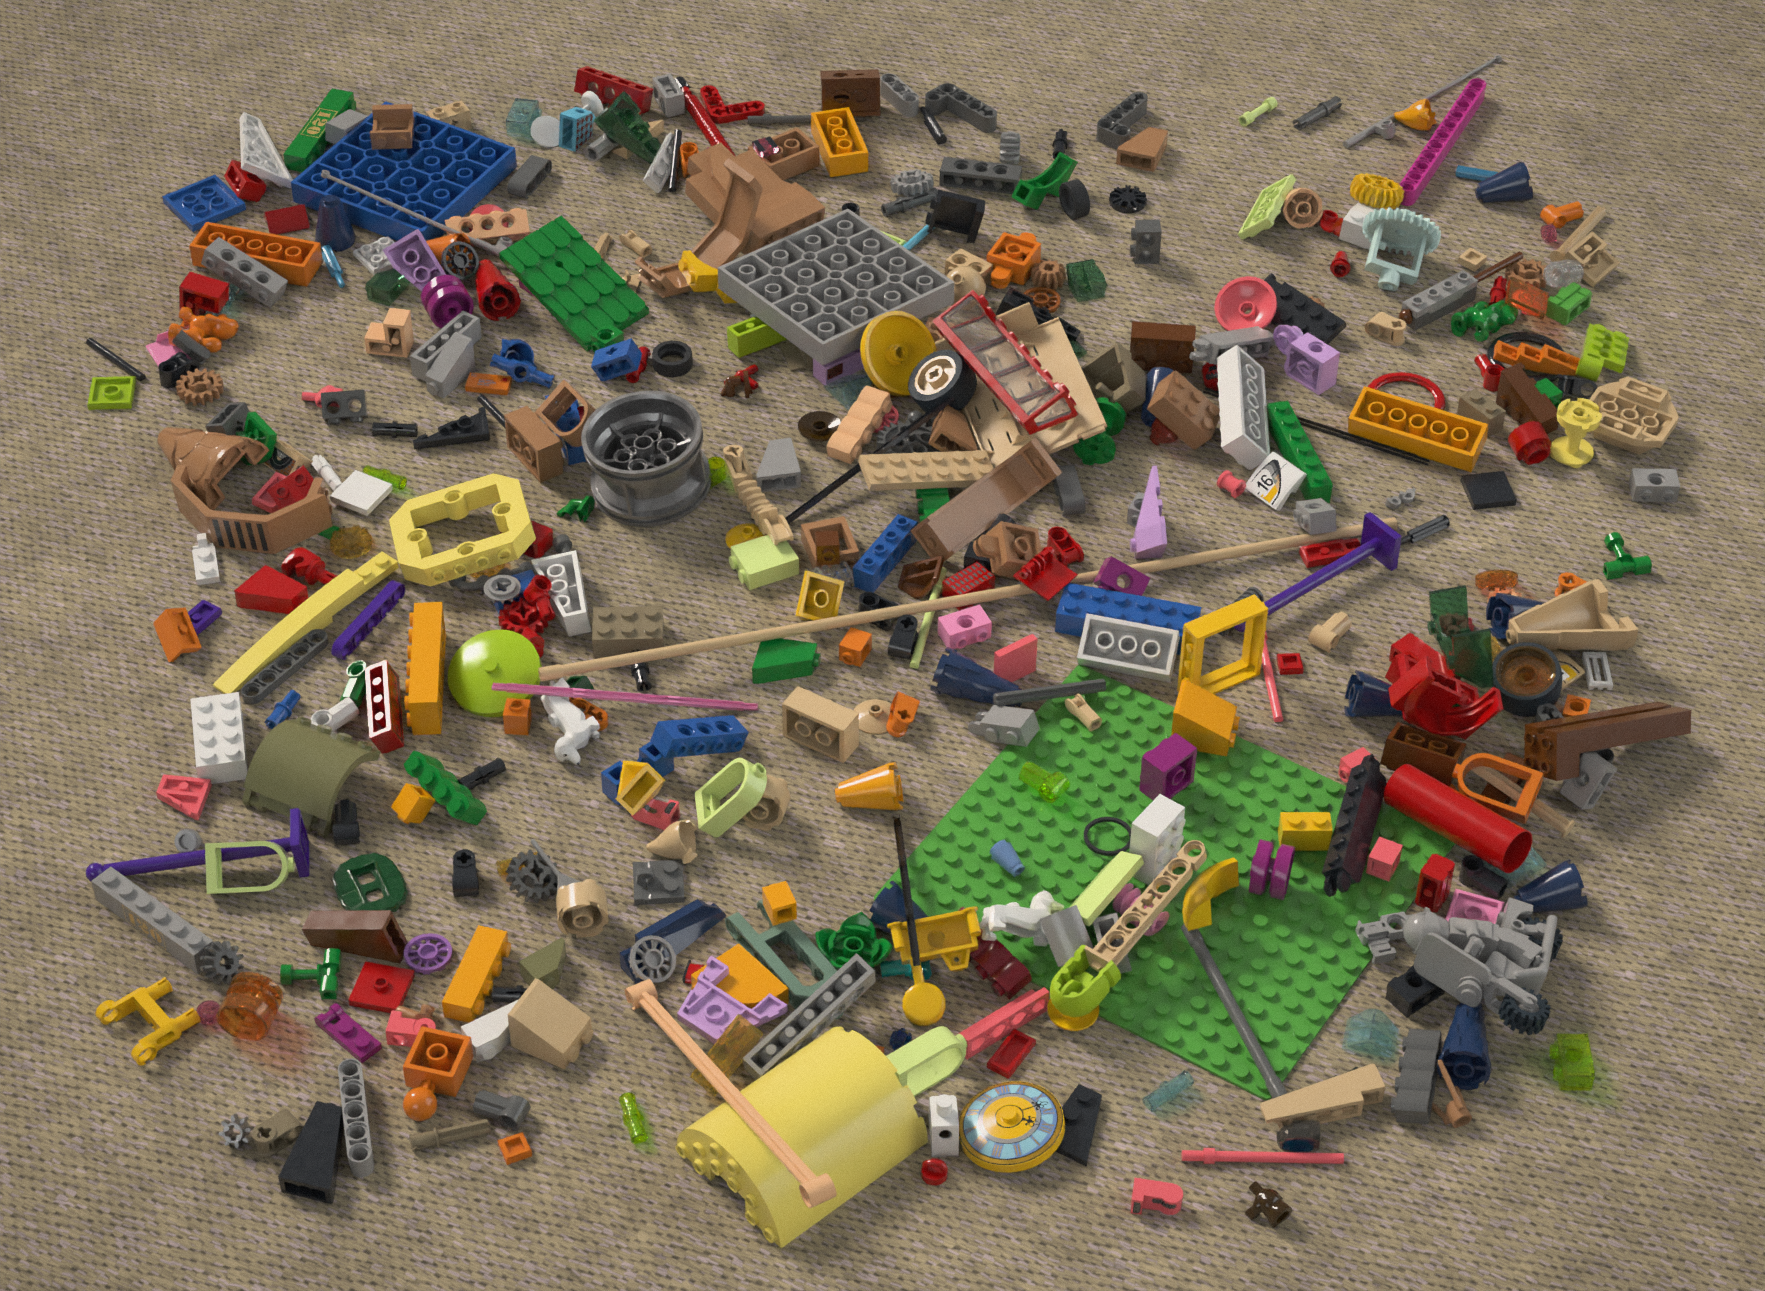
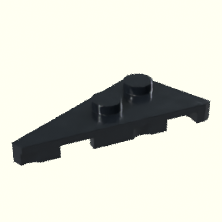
(460, 431)

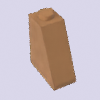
(1143, 149)
(951, 432)

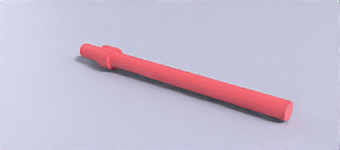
(1270, 684)
(1210, 1156)

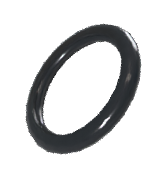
(1525, 336)

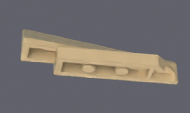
(1329, 1099)

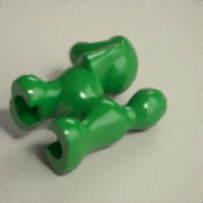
(1484, 319)

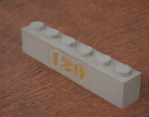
(151, 918)

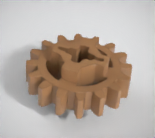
(1528, 272)
(199, 386)

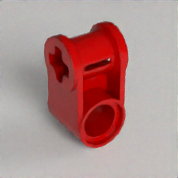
(1065, 546)

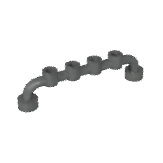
(561, 544)

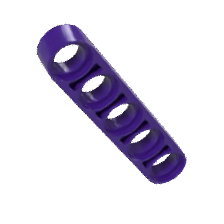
(367, 619)

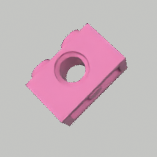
(964, 627)

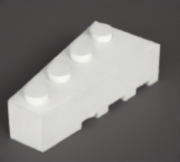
(567, 590)

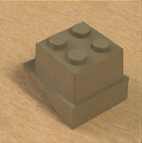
(1116, 377)

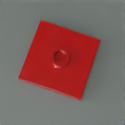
(381, 987)

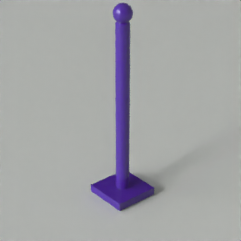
(1376, 541)
(297, 844)

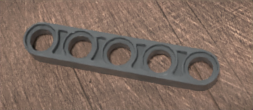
(281, 675)

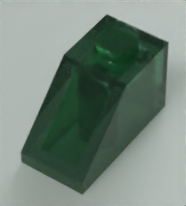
(386, 287)

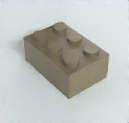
(626, 629)

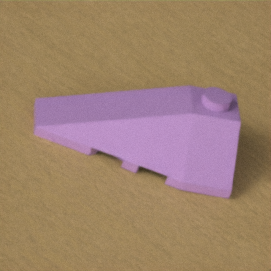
(414, 259)

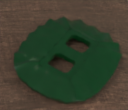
(387, 880)

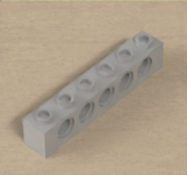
(811, 1017)

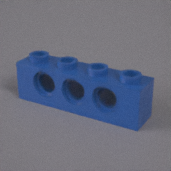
(884, 554)
(699, 736)

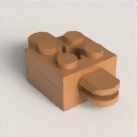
(1008, 547)

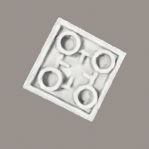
(373, 257)
(361, 493)

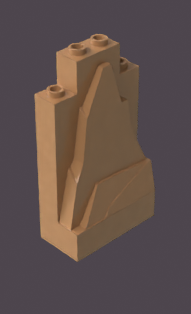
(782, 205)

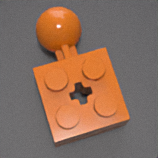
(434, 1066)

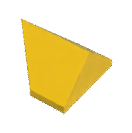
(638, 785)

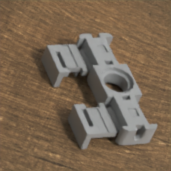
(1380, 934)

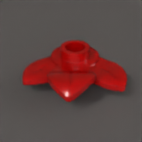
(1330, 222)

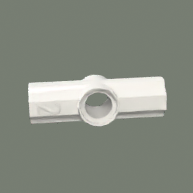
(337, 715)

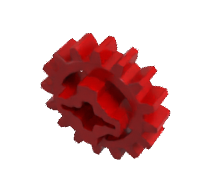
(521, 615)

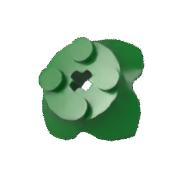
(854, 936)

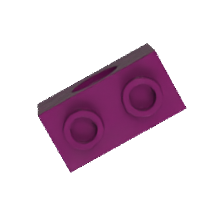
(1112, 569)

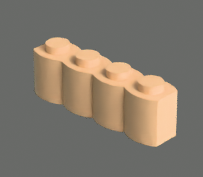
(859, 424)

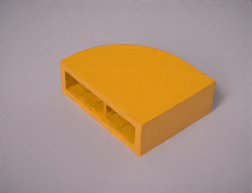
(747, 978)

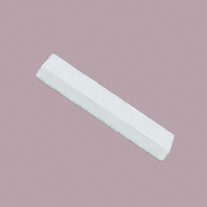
(661, 165)

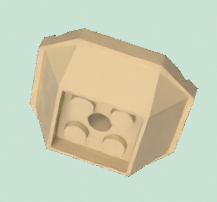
(1634, 415)

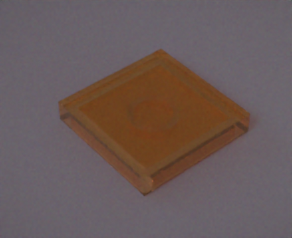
(1526, 298)

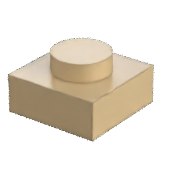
(1472, 259)

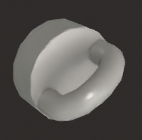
(187, 840)

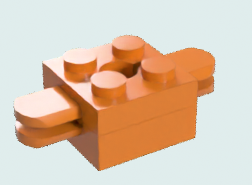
(1013, 259)

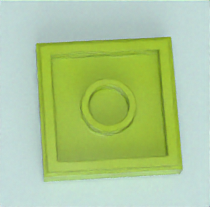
(111, 393)

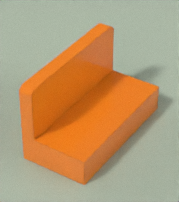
(176, 633)

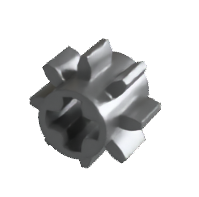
(238, 1124)

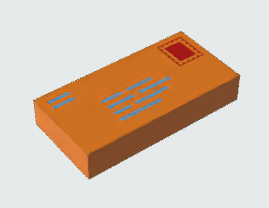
(488, 383)

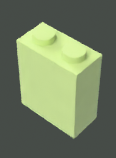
(762, 562)

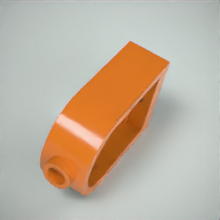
(1529, 793)

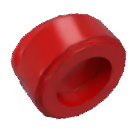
(934, 1171)

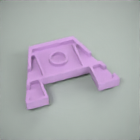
(711, 1010)

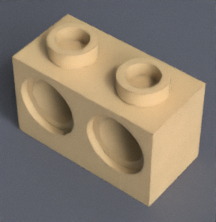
(964, 258)

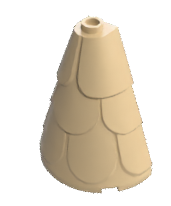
(1574, 622)

